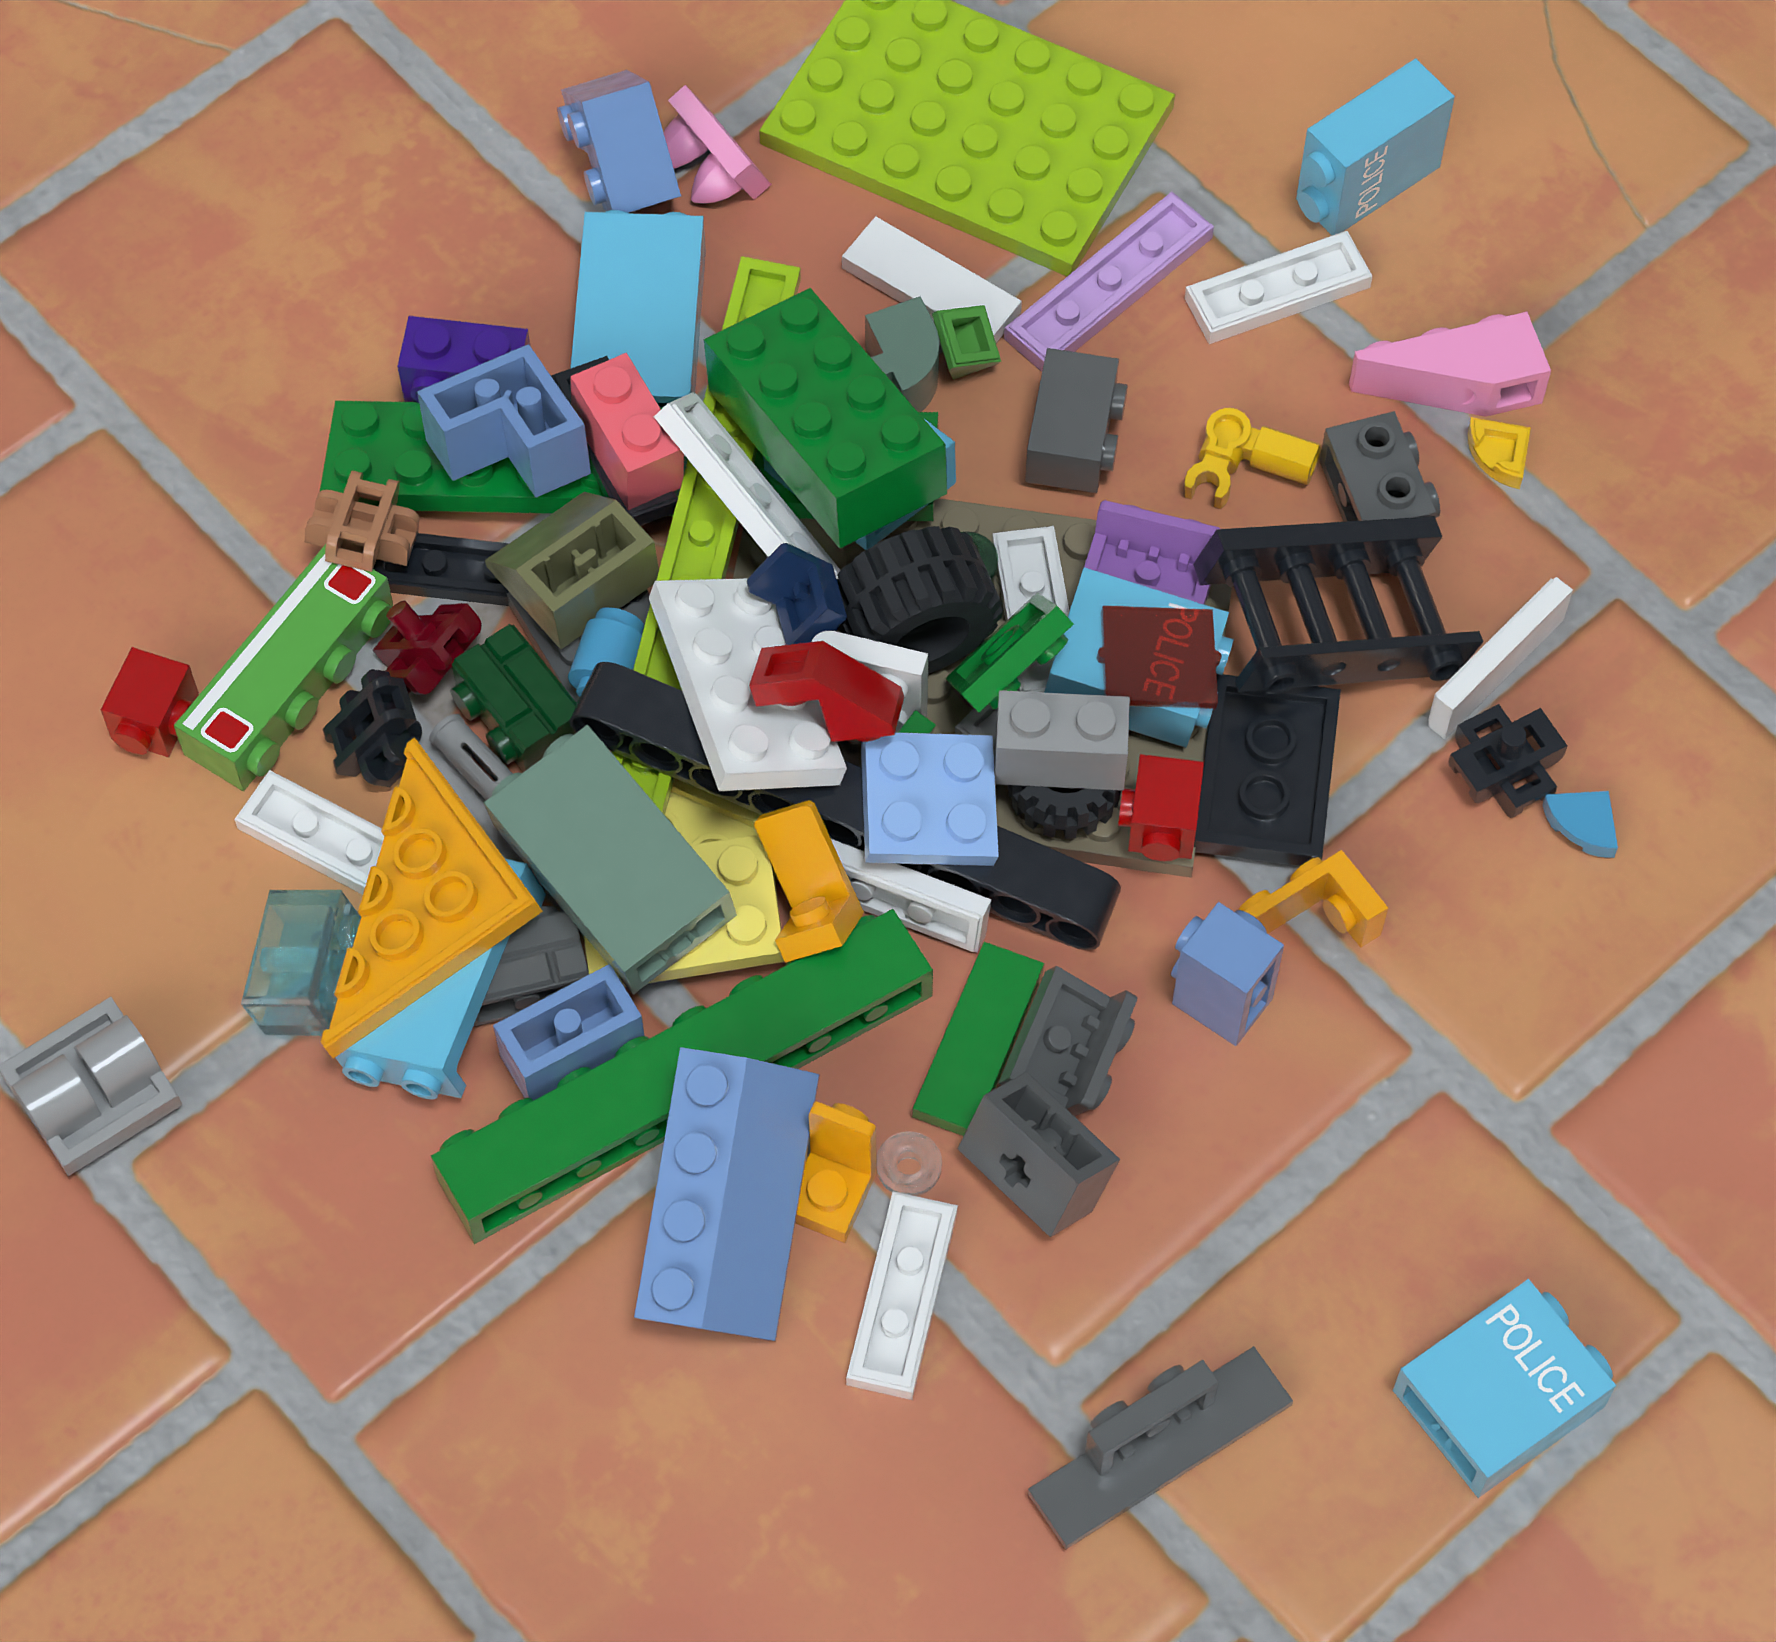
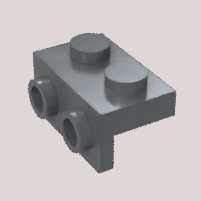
(1071, 1040)

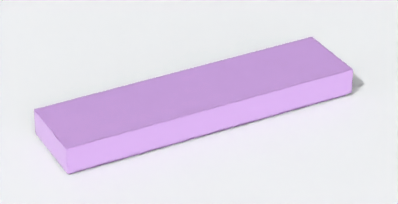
(1110, 280)

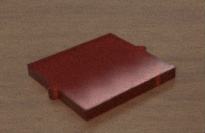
(1159, 656)

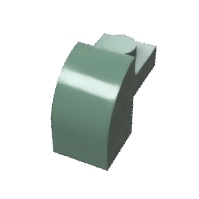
(906, 349)

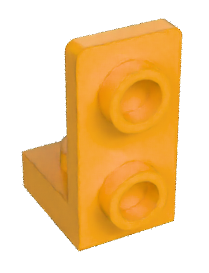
(812, 879)
(1345, 893)
(837, 1169)

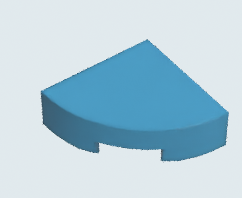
(1584, 820)

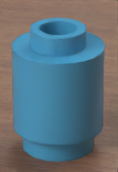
(608, 637)

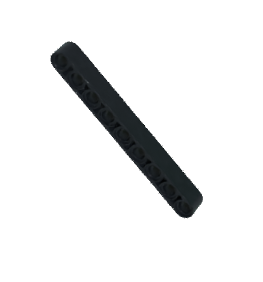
(1025, 884)

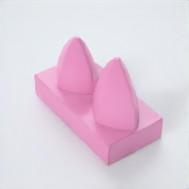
(725, 168)

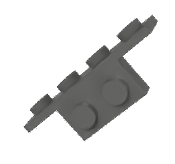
(1157, 1441)

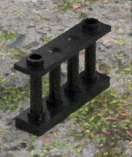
(1350, 553)

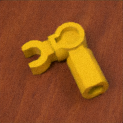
(1233, 439)

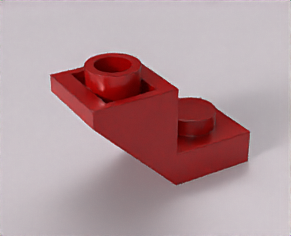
(851, 695)

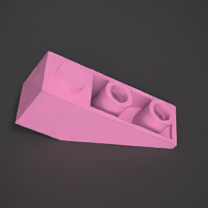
(1461, 369)

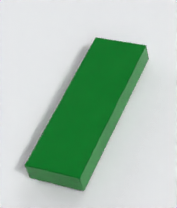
(978, 1037)

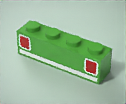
(284, 670)

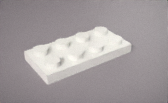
(714, 645)

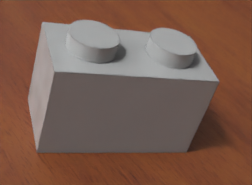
(1062, 740)

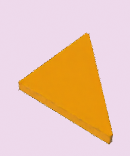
(426, 905)

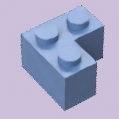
(624, 141)
(505, 412)

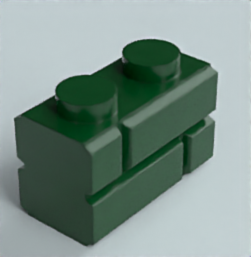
(512, 696)

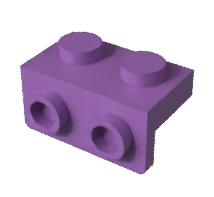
(1150, 549)

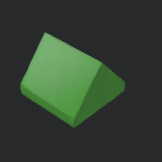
(966, 339)

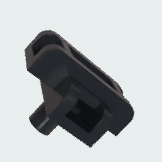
(382, 723)
(1512, 753)

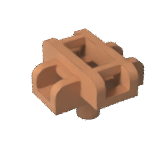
(369, 525)

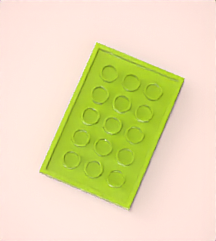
(970, 124)

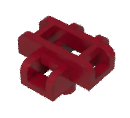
(426, 645)

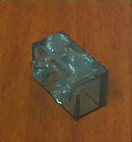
(299, 961)

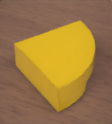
(1499, 449)

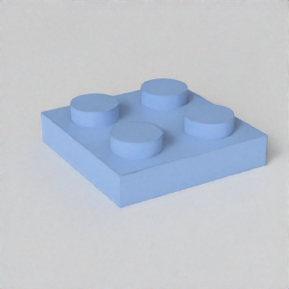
(929, 799)

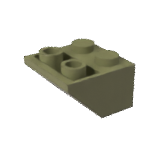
(577, 563)

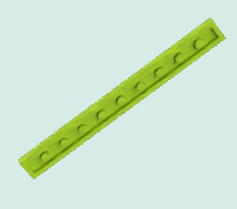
(702, 524)

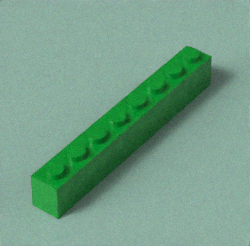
(623, 1106)

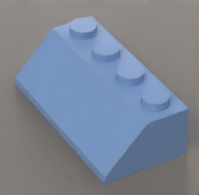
(727, 1194)

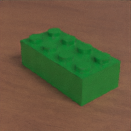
(826, 417)

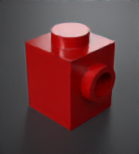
(147, 702)
(1163, 807)

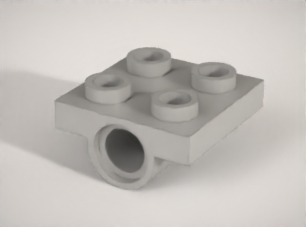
(90, 1085)

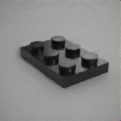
(1267, 773)

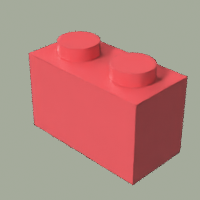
(624, 433)

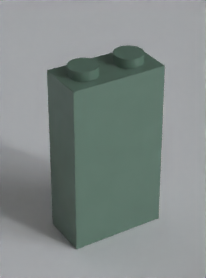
(610, 858)

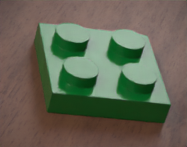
(1027, 636)

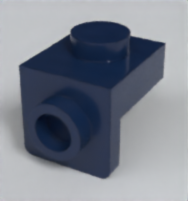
(802, 590)

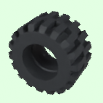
(921, 594)

